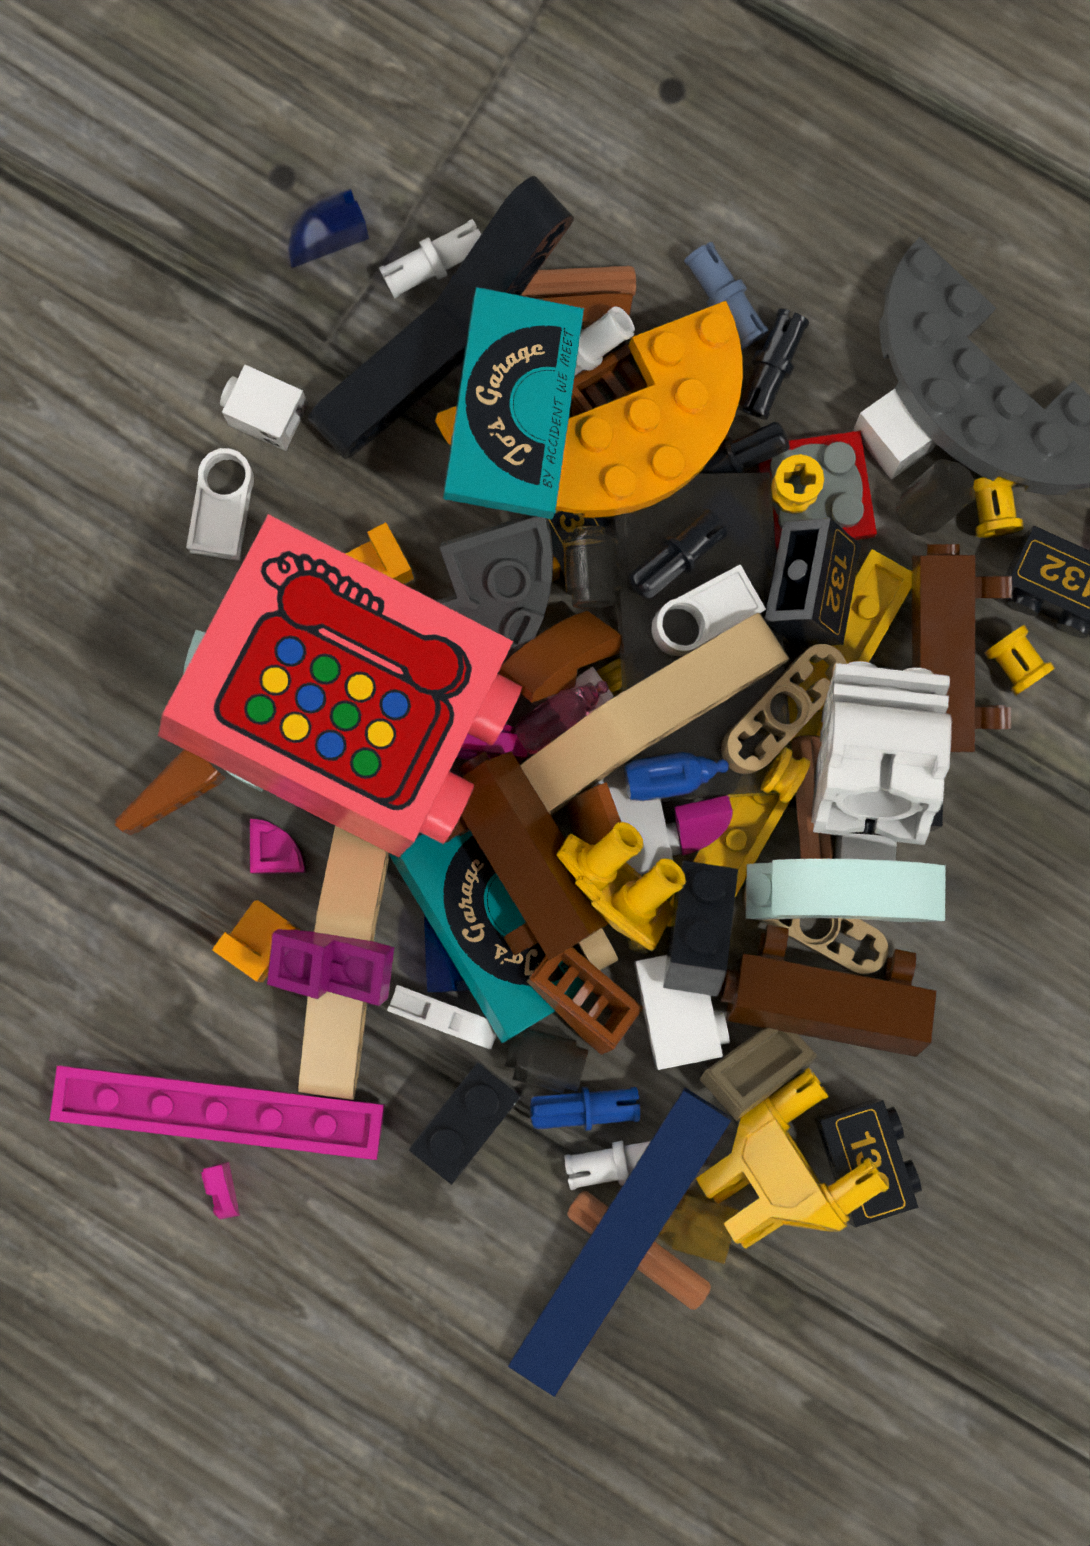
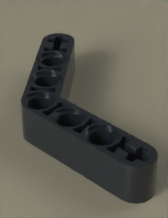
(435, 342)

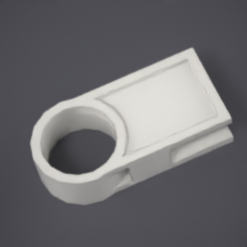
(219, 519)
(715, 607)
(442, 1017)

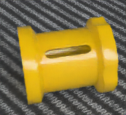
(810, 476)
(991, 524)
(1021, 645)

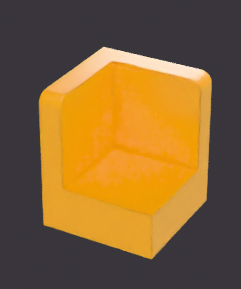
(383, 554)
(251, 939)

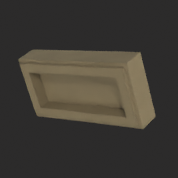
(757, 1069)

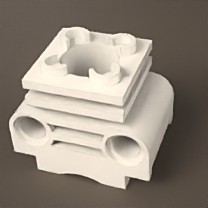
(882, 752)

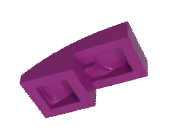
(325, 963)

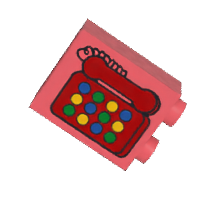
(341, 691)

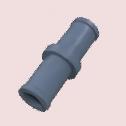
(721, 287)

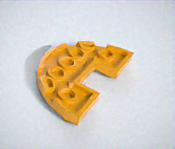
(661, 435)

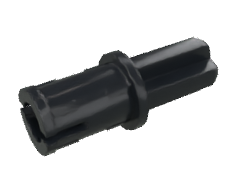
(748, 450)
(677, 554)

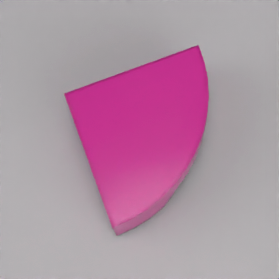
(702, 822)
(273, 850)
(220, 1185)

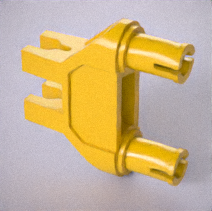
(781, 1174)

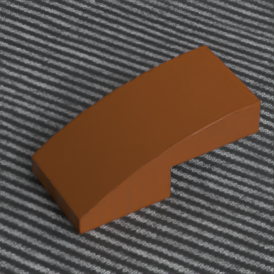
(552, 657)
(592, 814)

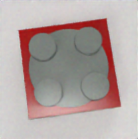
(845, 486)

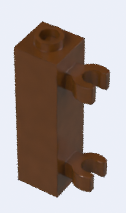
(945, 634)
(523, 849)
(828, 1002)

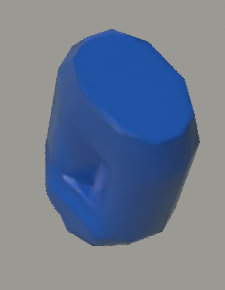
(669, 775)

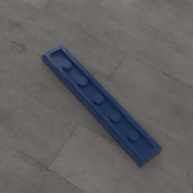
(620, 1241)

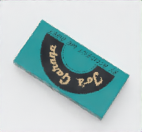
(513, 403)
(471, 918)

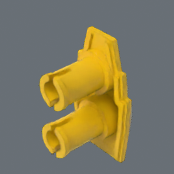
(622, 896)

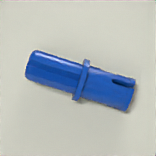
(585, 1108)

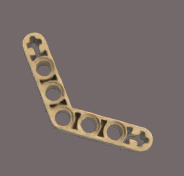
(653, 711)
(334, 1022)

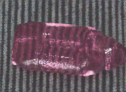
(557, 715)

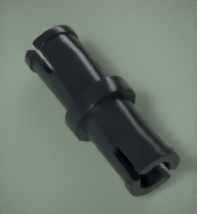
(773, 364)

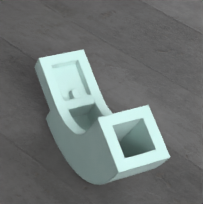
(846, 890)

